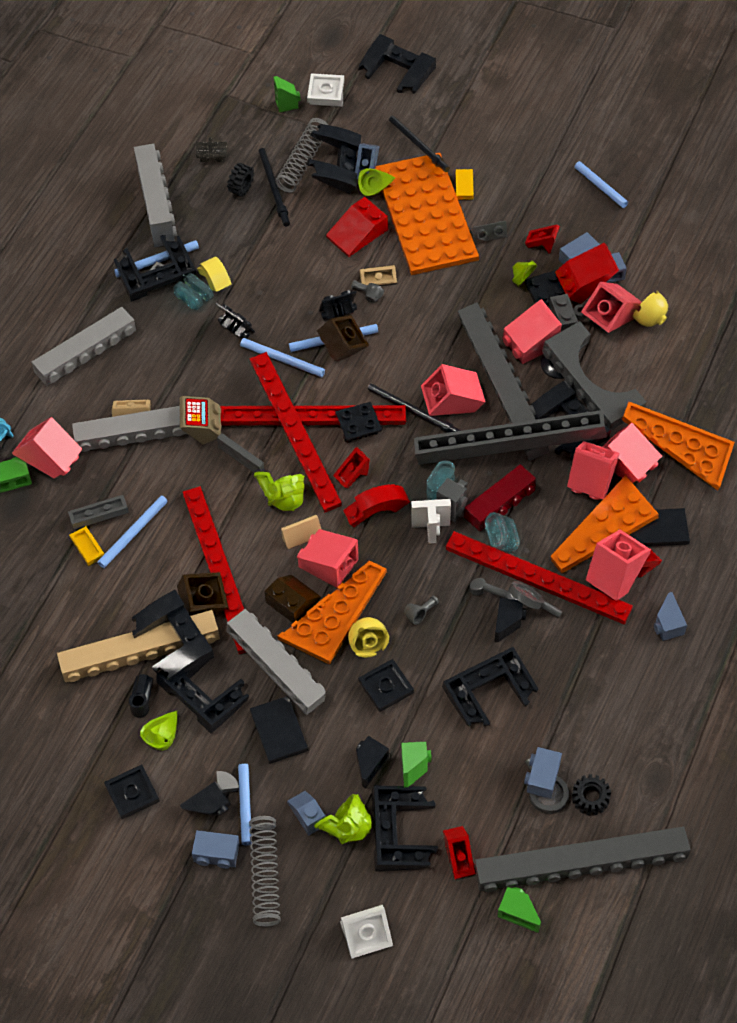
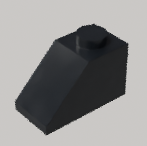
(509, 617)
(370, 759)
(208, 801)

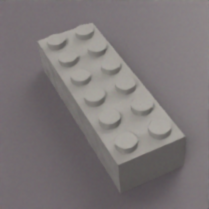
(155, 193)

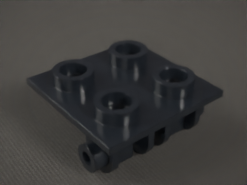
(331, 302)
(234, 322)
(358, 421)

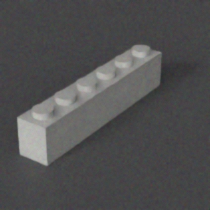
(84, 346)
(128, 428)
(276, 662)

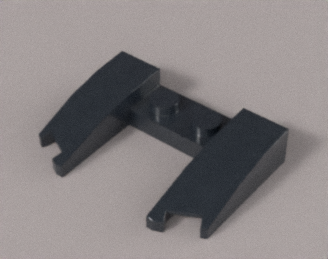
(383, 49)
(343, 175)
(139, 284)
(564, 398)
(195, 646)
(505, 664)
(209, 712)
(387, 852)

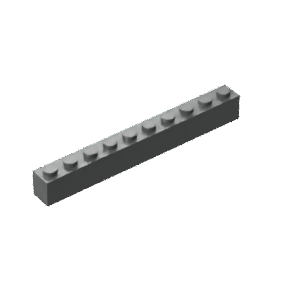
(498, 370)
(510, 437)
(582, 859)

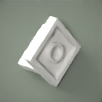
(326, 90)
(431, 515)
(366, 931)

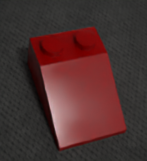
(358, 227)
(584, 272)

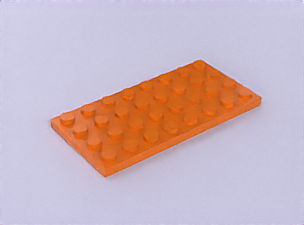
(427, 216)

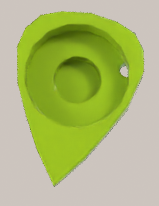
(374, 181)
(522, 271)
(160, 730)

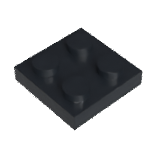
(544, 287)
(386, 685)
(131, 791)

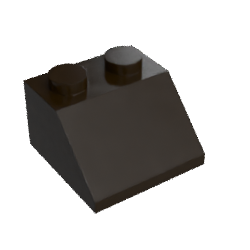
(342, 337)
(202, 593)
(290, 597)

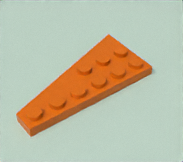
(691, 446)
(620, 510)
(329, 621)

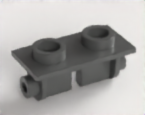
(489, 231)

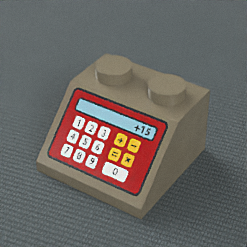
(200, 418)

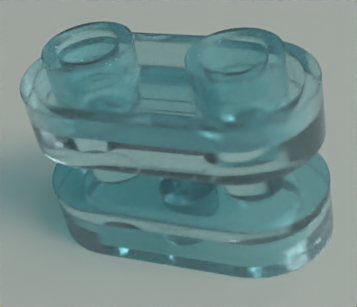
(193, 291)
(443, 470)
(502, 532)

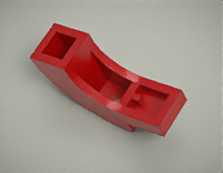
(374, 500)

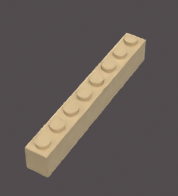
(127, 650)

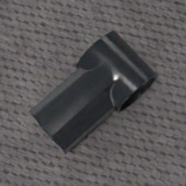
(141, 695)

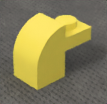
(215, 274)

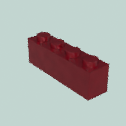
(500, 496)

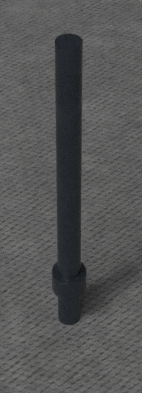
(437, 160)
(281, 209)
(445, 426)

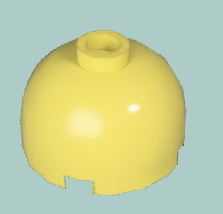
(652, 310)
(368, 637)

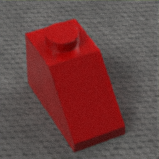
(459, 852)

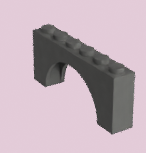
(564, 354)

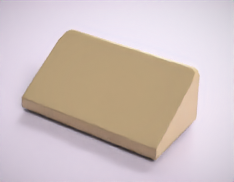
(378, 275)
(129, 407)
(300, 531)

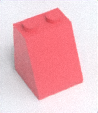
(611, 306)
(530, 331)
(452, 391)
(48, 449)
(635, 451)
(592, 470)
(329, 556)
(616, 564)

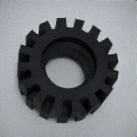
(240, 179)
(591, 783)

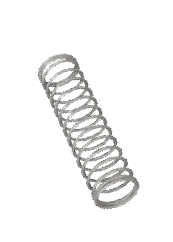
(286, 176)
(266, 828)

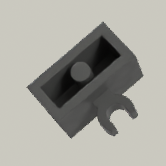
(564, 312)
(457, 494)

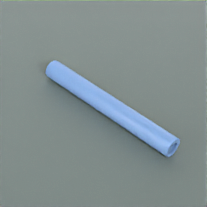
(603, 186)
(245, 810)

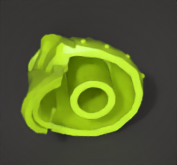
(283, 493)
(349, 822)

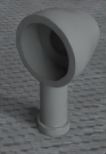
(373, 291)
(416, 613)

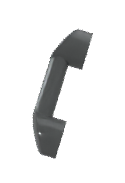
(479, 586)

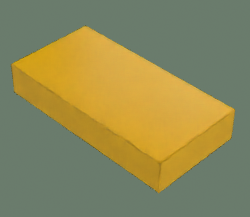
(464, 184)
(86, 545)

